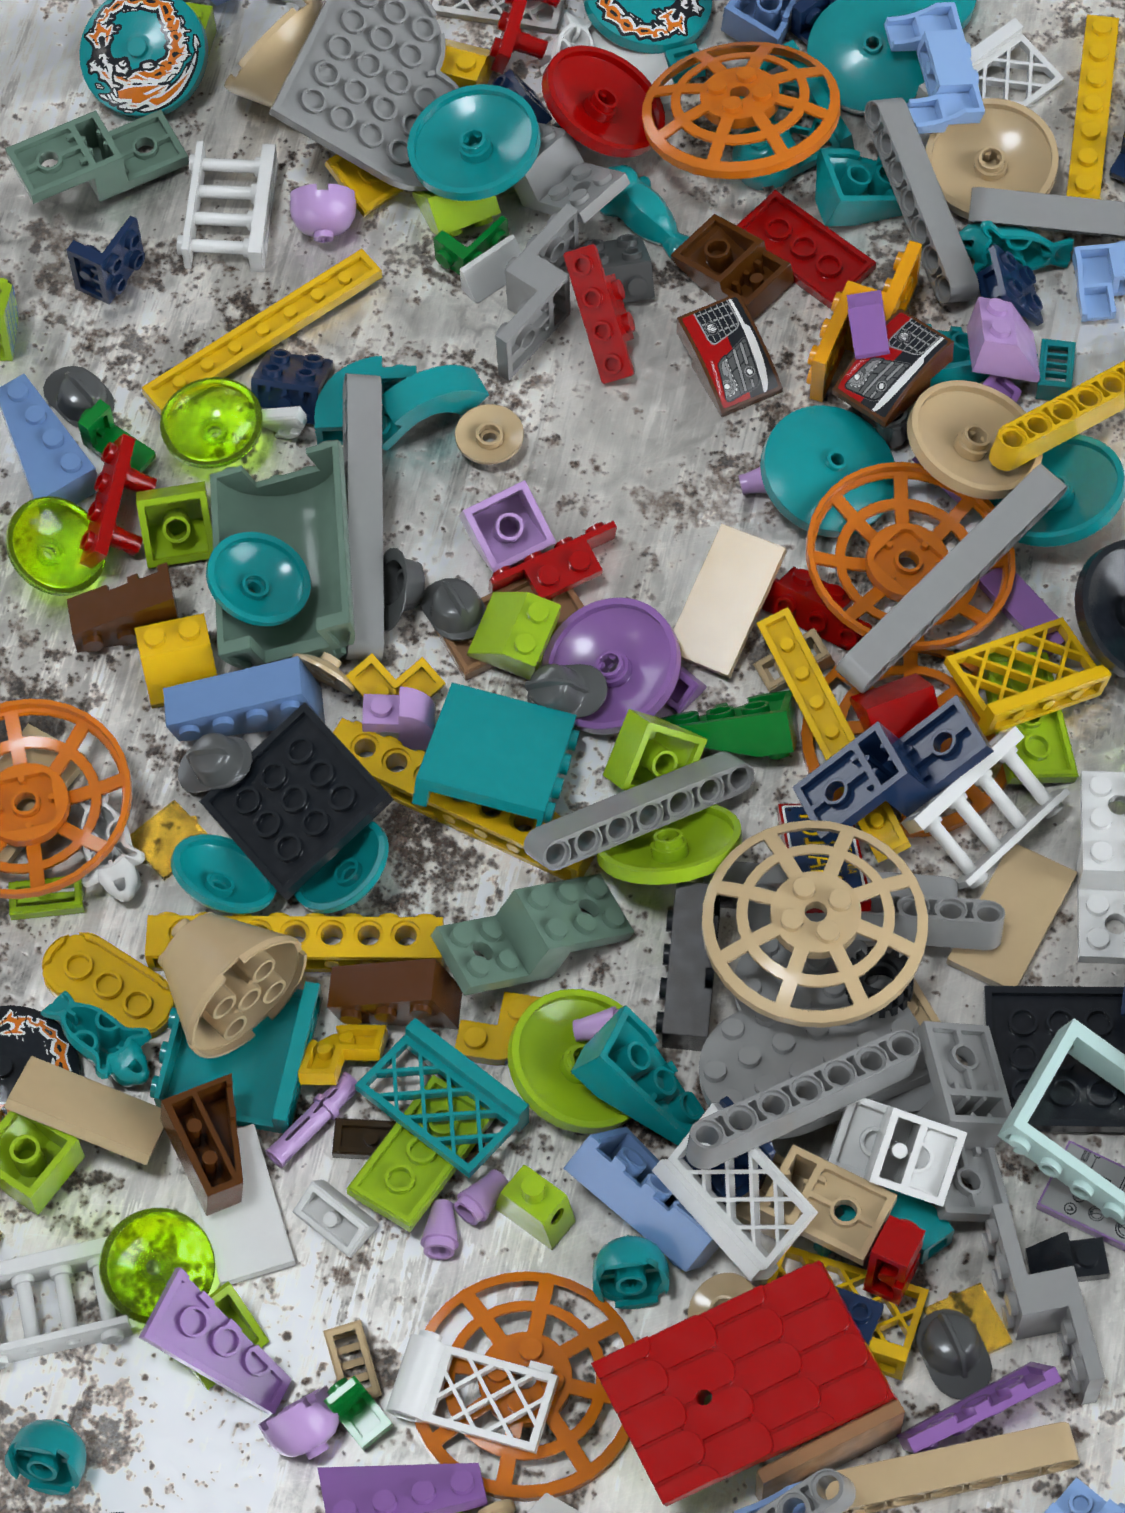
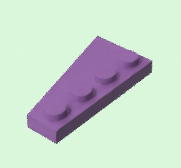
(206, 1340)
(978, 1406)

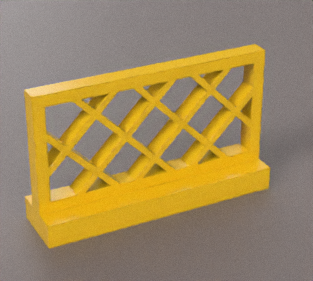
(1033, 702)
(889, 1356)

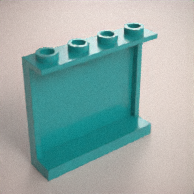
(498, 753)
(261, 1070)

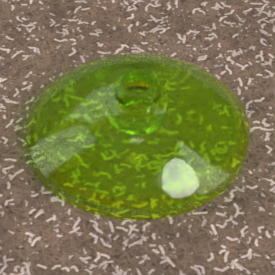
(208, 409)
(54, 528)
(159, 1236)

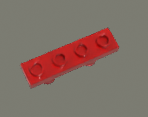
(513, 38)
(103, 511)

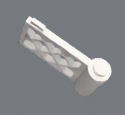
(422, 1383)

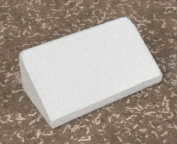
(487, 271)
(335, 1217)

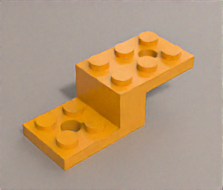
(836, 331)

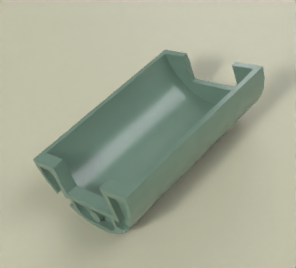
(310, 516)

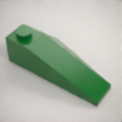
(755, 729)

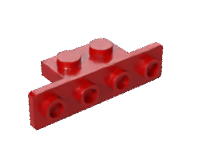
(602, 312)
(560, 568)
(809, 611)

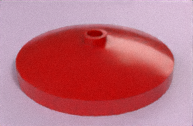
(600, 100)

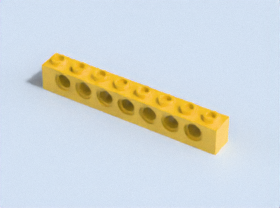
(462, 816)
(316, 929)

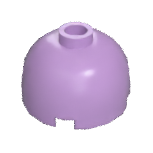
(323, 212)
(302, 1426)

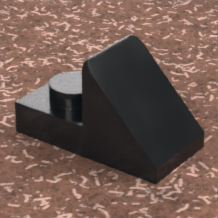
(1057, 1252)

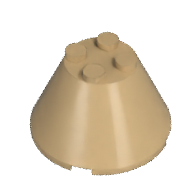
(273, 55)
(228, 979)

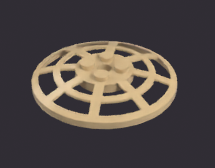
(810, 938)

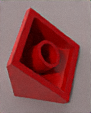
(896, 704)

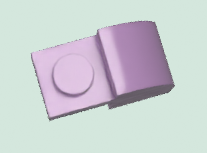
(408, 714)

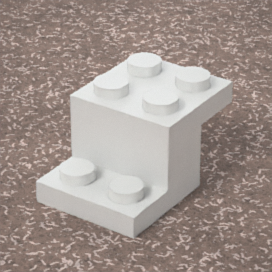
(897, 1149)

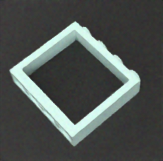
(1050, 1157)

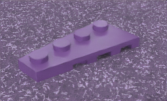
(403, 1488)

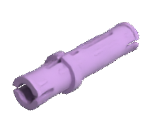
(325, 1107)

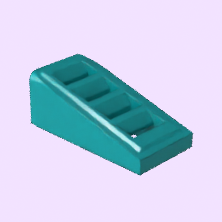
(1048, 388)

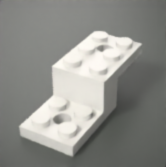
(1101, 868)

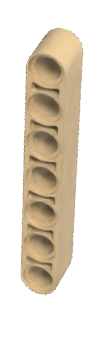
(960, 1468)

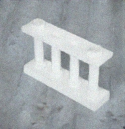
(256, 221)
(954, 797)
(58, 1266)

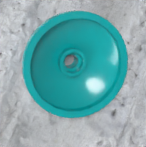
(264, 566)
(348, 874)
(220, 875)

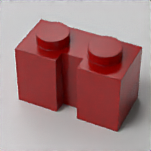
(894, 1259)

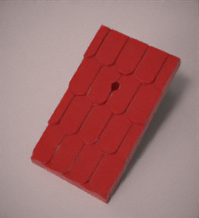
(743, 1382)

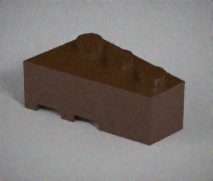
(109, 616)
(207, 1141)

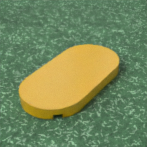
(108, 979)

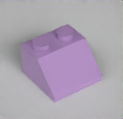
(1001, 341)
(507, 527)

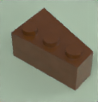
(395, 994)

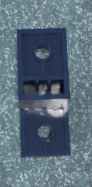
(894, 769)

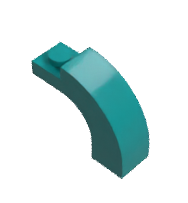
(426, 394)
(330, 400)
(937, 1235)

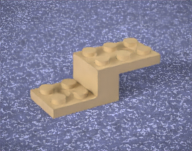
(825, 1189)

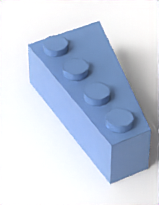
(758, 20)
(44, 447)
(241, 700)
(620, 1174)

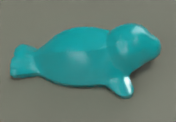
(645, 212)
(1024, 244)
(102, 1040)

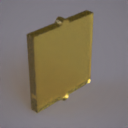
(162, 834)
(979, 1308)

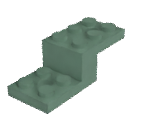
(96, 155)
(532, 934)

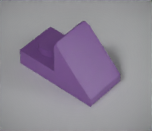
(868, 324)

